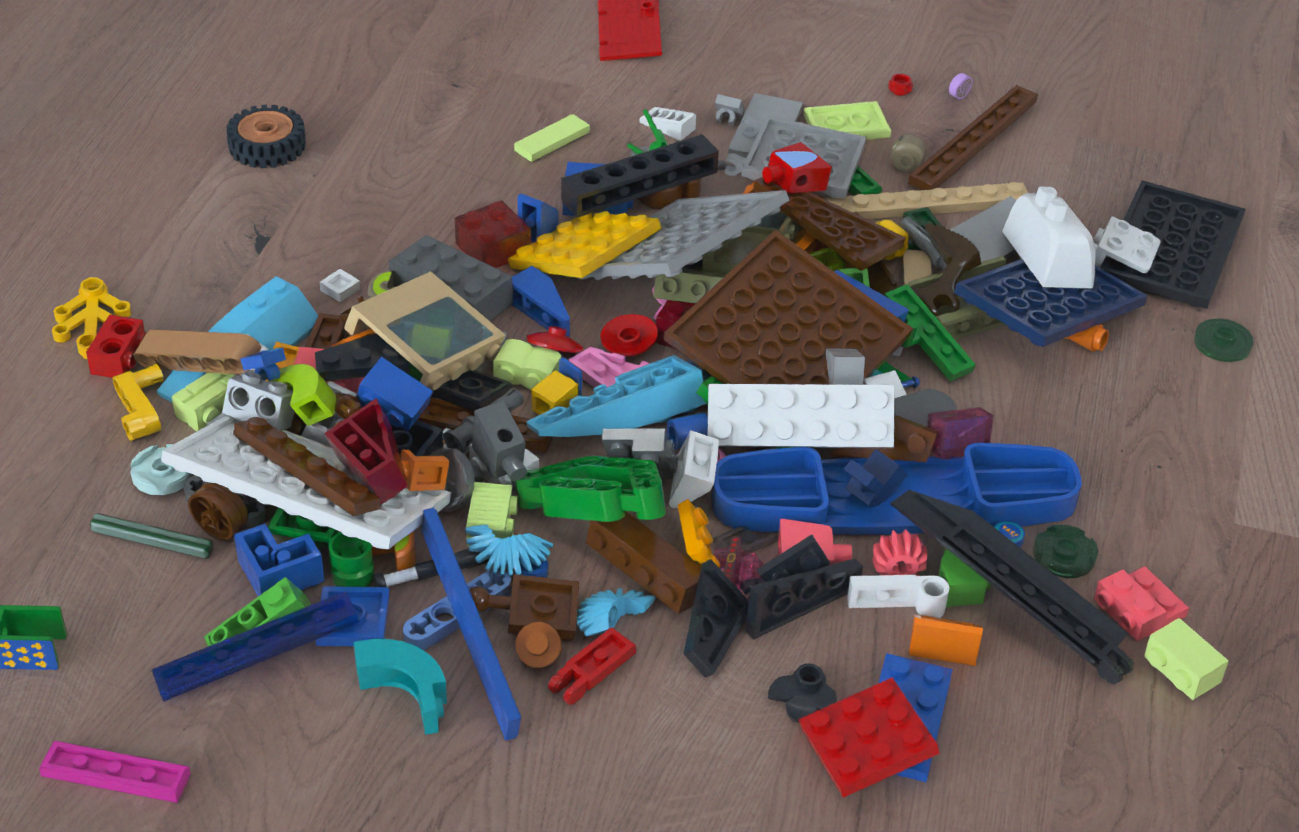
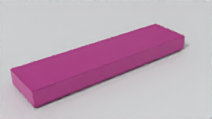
(115, 771)

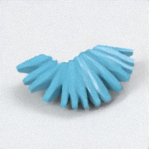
(507, 551)
(605, 608)

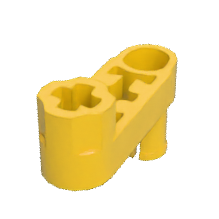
(142, 417)

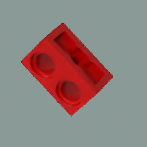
(114, 346)

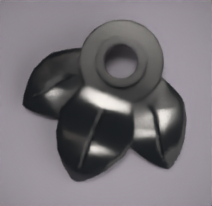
(803, 691)

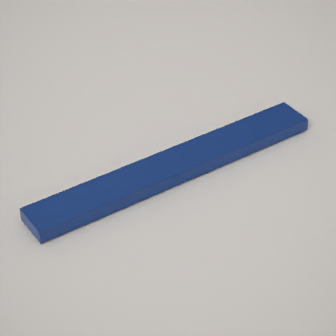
(471, 625)

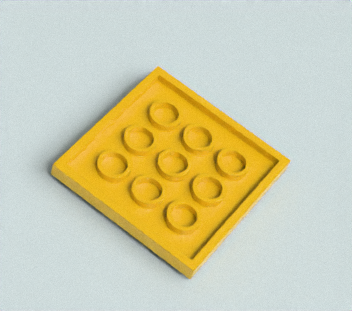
(584, 243)

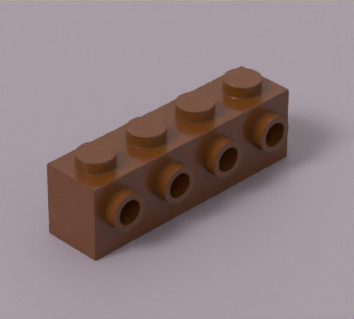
(647, 560)

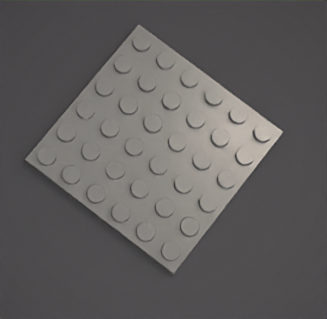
(689, 231)

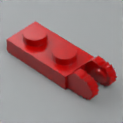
(592, 665)

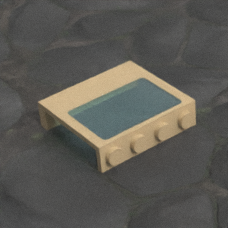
(429, 328)

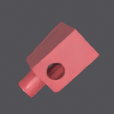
(794, 531)

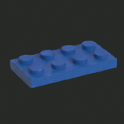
(926, 690)

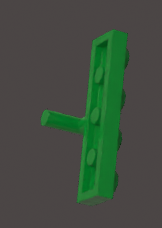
(932, 335)

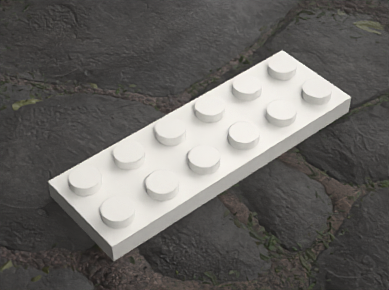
(801, 415)

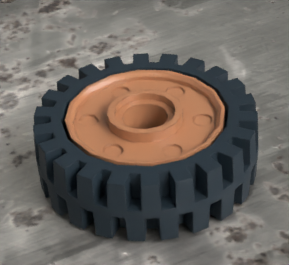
(266, 136)

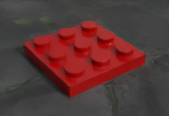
(868, 737)

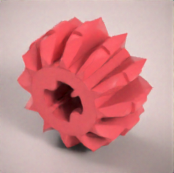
(900, 554)

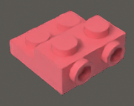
(1139, 602)

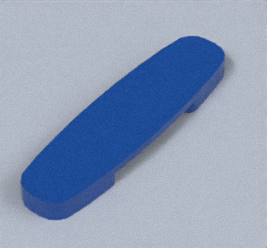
(991, 479)

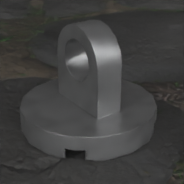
(460, 478)

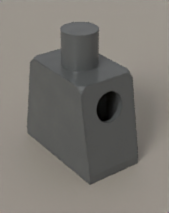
(499, 441)

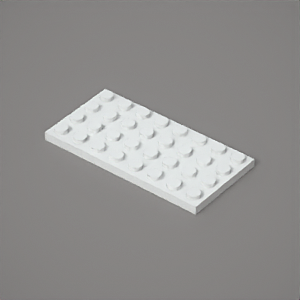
(229, 461)

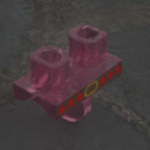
(736, 563)

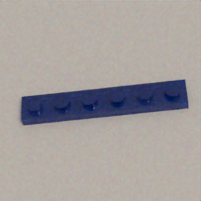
(254, 646)

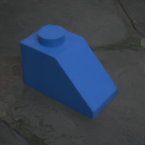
(537, 215)

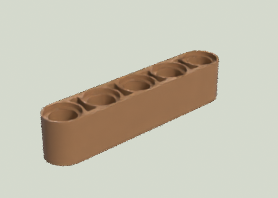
(196, 351)

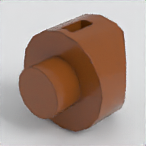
(539, 645)

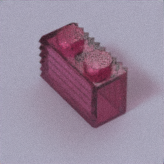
(959, 429)

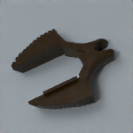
(959, 257)

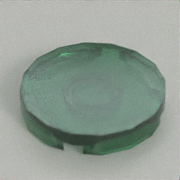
(1065, 551)

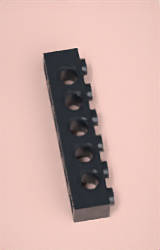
(639, 175)

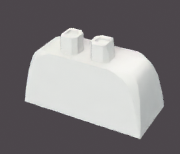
(1051, 240)

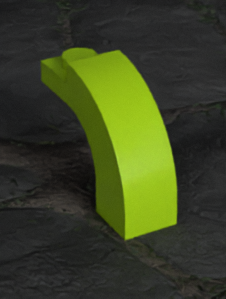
(311, 394)

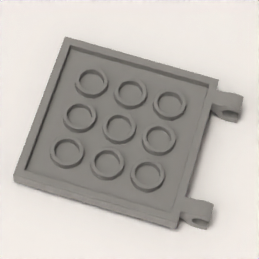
(835, 147)

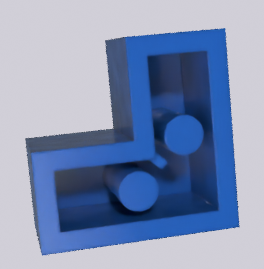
(397, 392)
(270, 562)

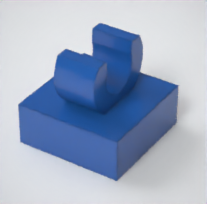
(264, 363)

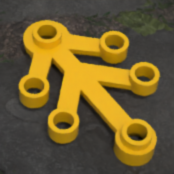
(90, 292)

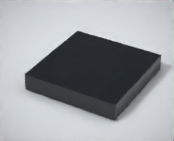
(472, 390)

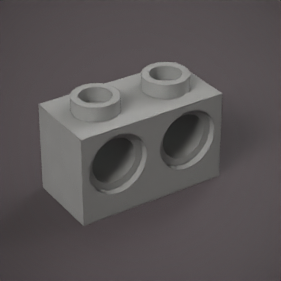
(260, 400)

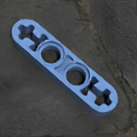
(438, 629)

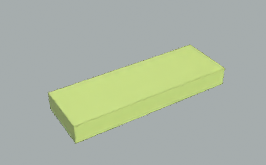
(552, 138)

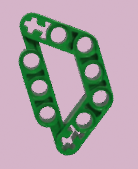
(594, 489)

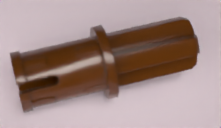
(346, 405)

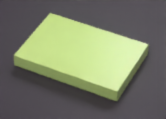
(854, 118)

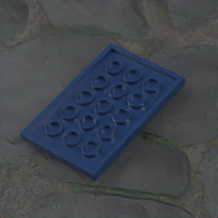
(1047, 313)

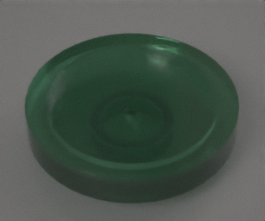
(1223, 340)

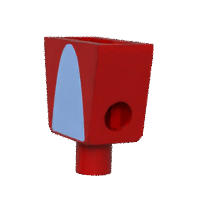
(797, 169)

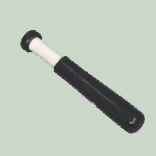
(425, 570)

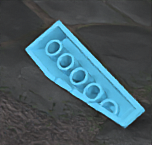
(268, 315)
(635, 400)

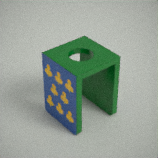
(29, 636)

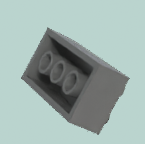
(475, 281)

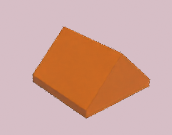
(945, 639)

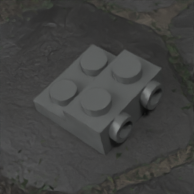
(642, 444)

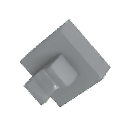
(729, 107)

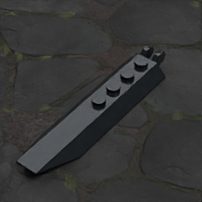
(1022, 581)

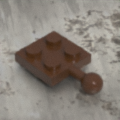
(535, 601)

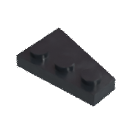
(715, 619)

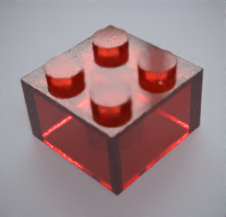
(491, 233)

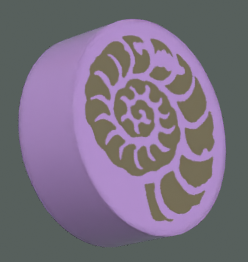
(960, 86)

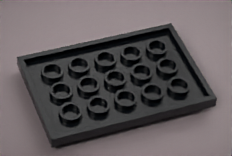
(1193, 243)

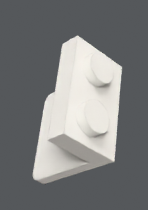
(1125, 245)

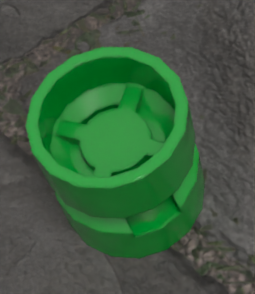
(351, 561)

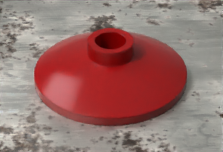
(629, 334)
(555, 340)

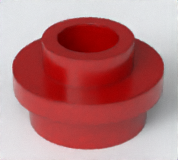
(900, 84)

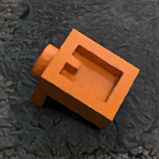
(424, 472)

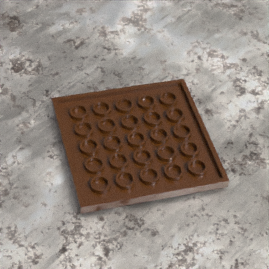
(778, 319)

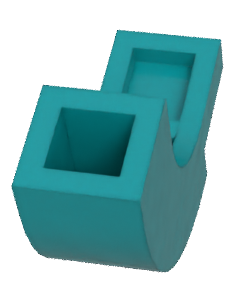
(406, 667)

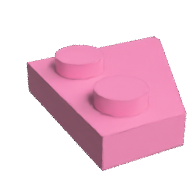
(602, 367)

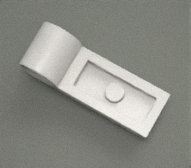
(925, 593)

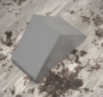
(845, 366)

